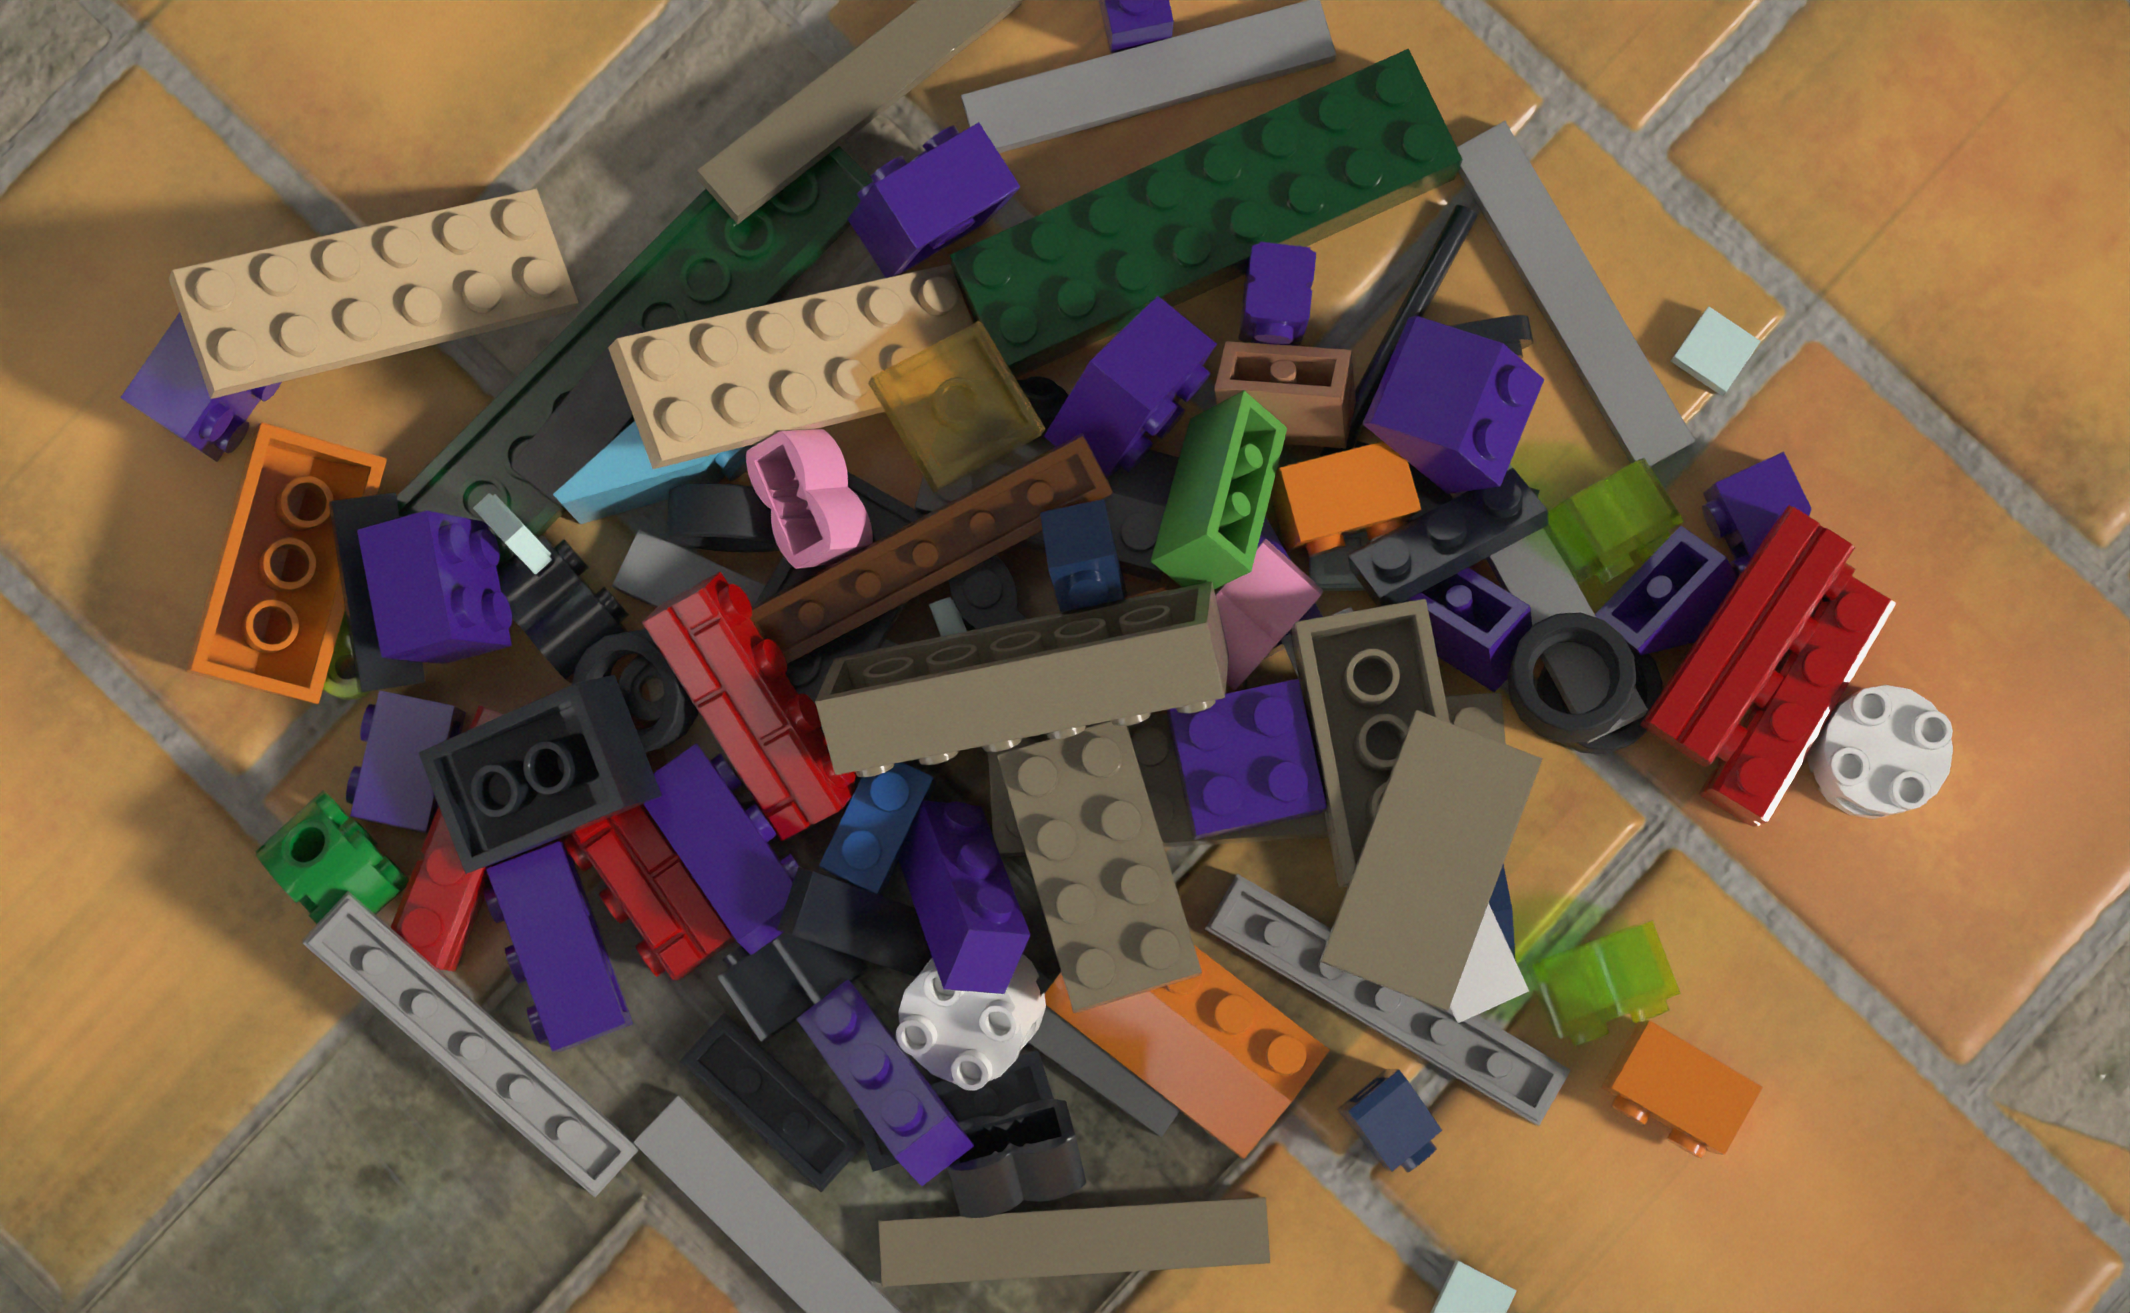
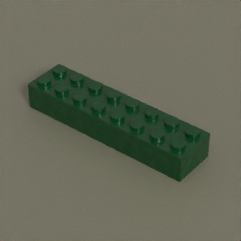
(1201, 210)

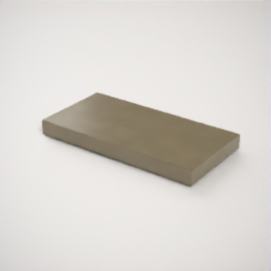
(1431, 860)

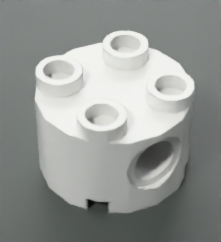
(1882, 752)
(969, 1033)

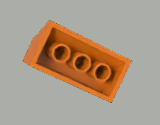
(277, 574)
(1205, 1049)

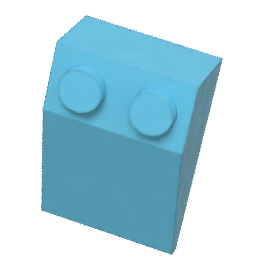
(624, 480)

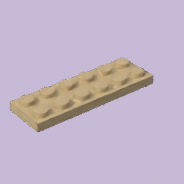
(371, 292)
(780, 363)

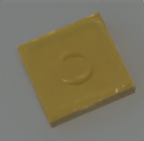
(956, 406)

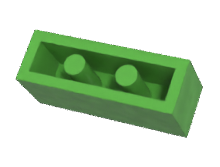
(1220, 493)

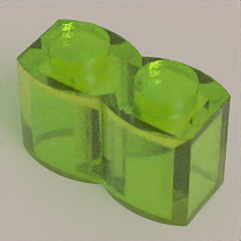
(1611, 522)
(1604, 981)

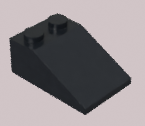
(540, 772)

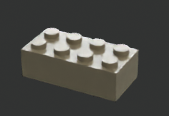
(1359, 690)
(1099, 866)

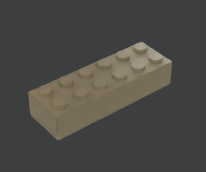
(1024, 680)

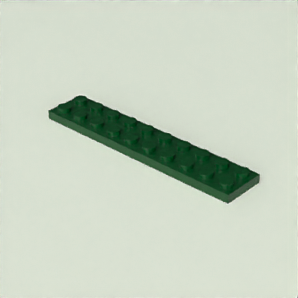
(688, 273)

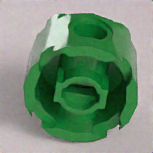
(325, 856)

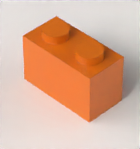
(1343, 496)
(1680, 1088)

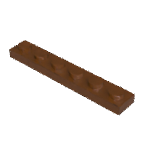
(929, 550)

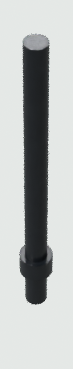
(1414, 304)

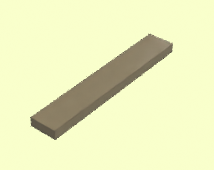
(845, 100)
(1074, 1241)

